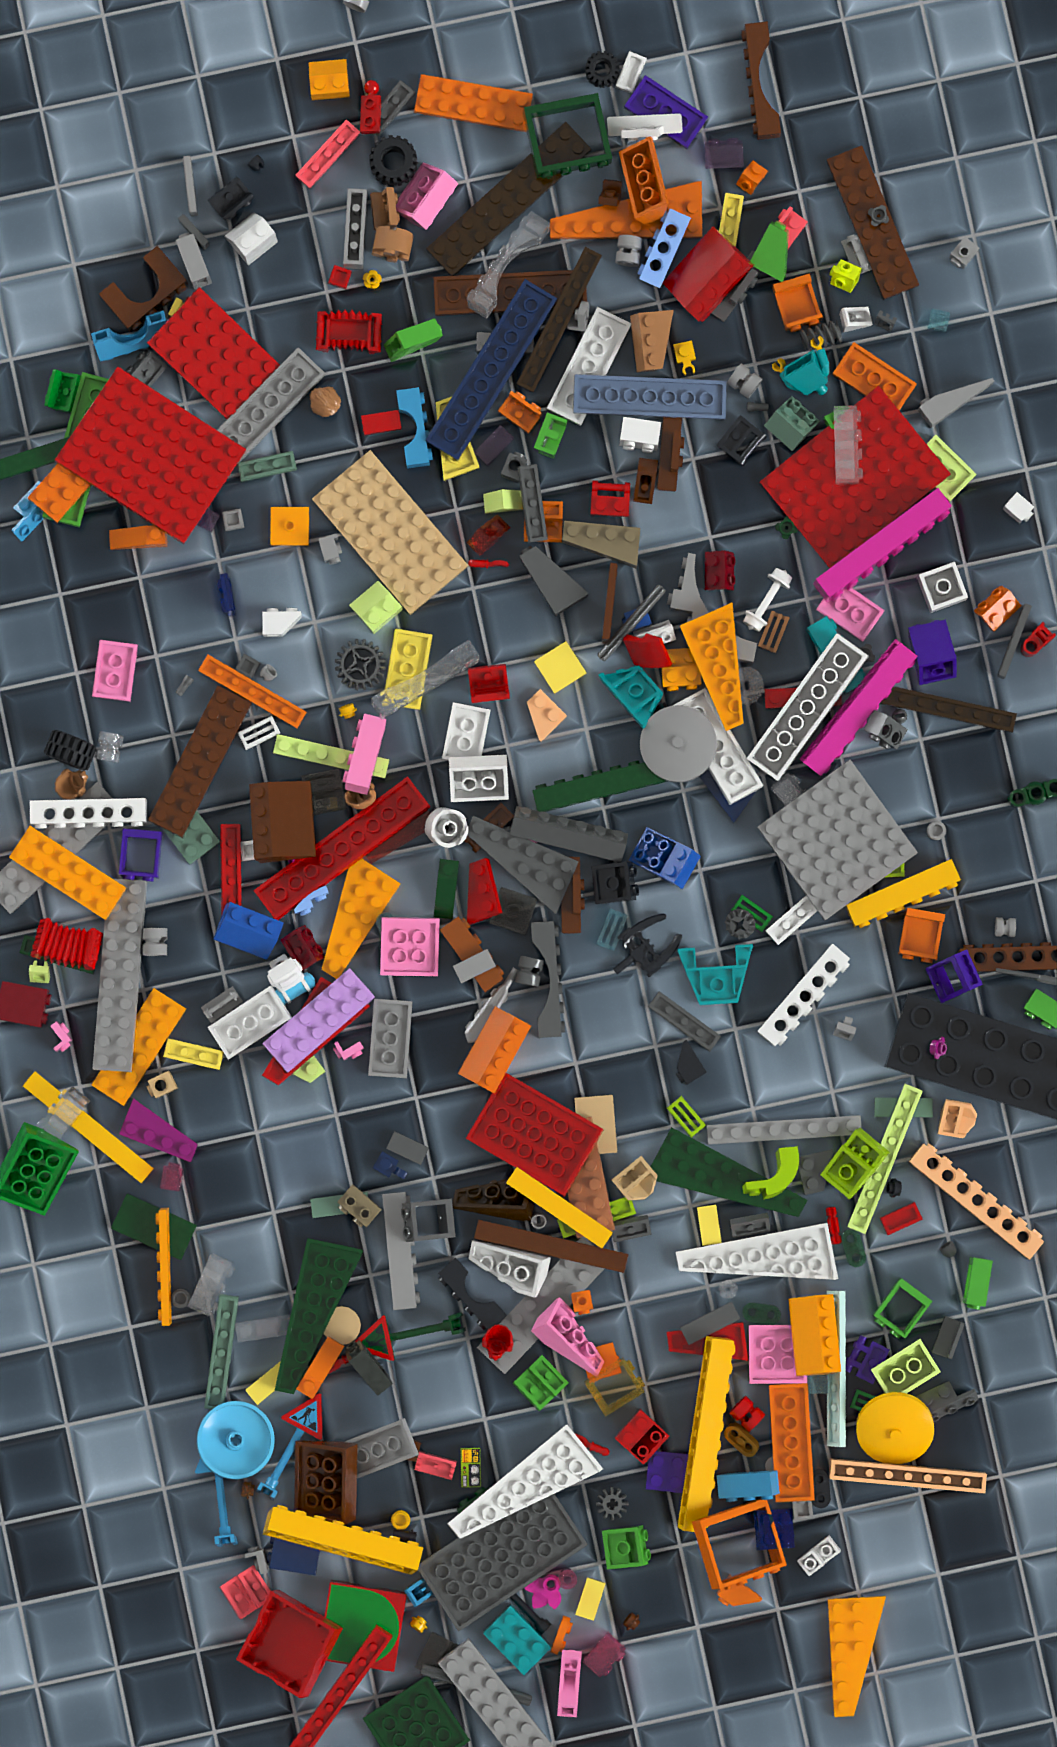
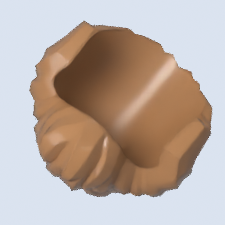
(324, 401)
(71, 784)
(359, 800)

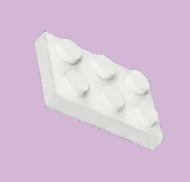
(466, 731)

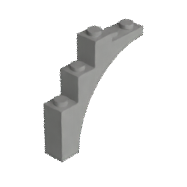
(689, 601)

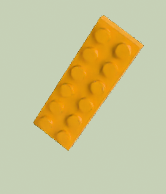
(67, 872)
(153, 1027)

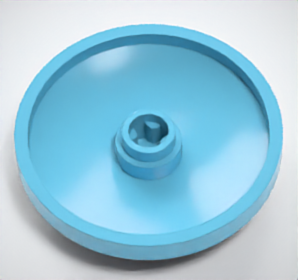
(235, 1440)

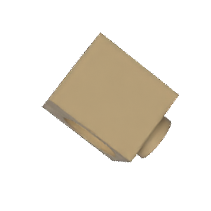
(170, 1085)

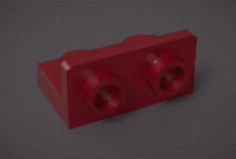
(303, 947)

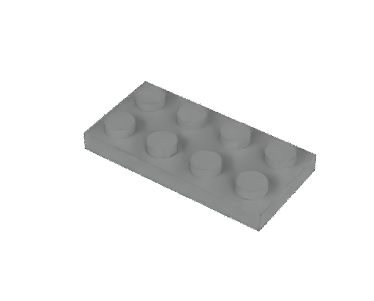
(390, 1038)
(384, 1447)

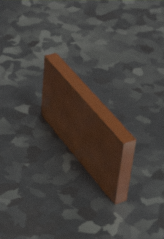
(609, 602)

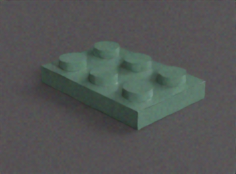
(196, 841)

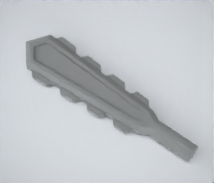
(498, 996)

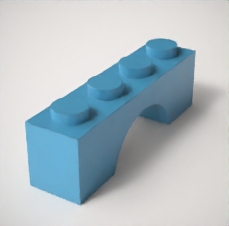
(110, 344)
(410, 404)

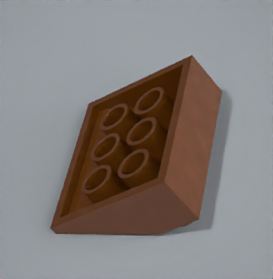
(282, 821)
(326, 1479)

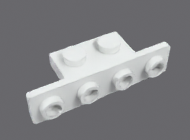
(644, 125)

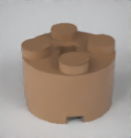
(392, 244)

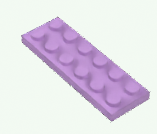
(318, 1020)

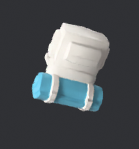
(289, 978)

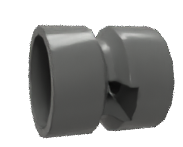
(529, 971)

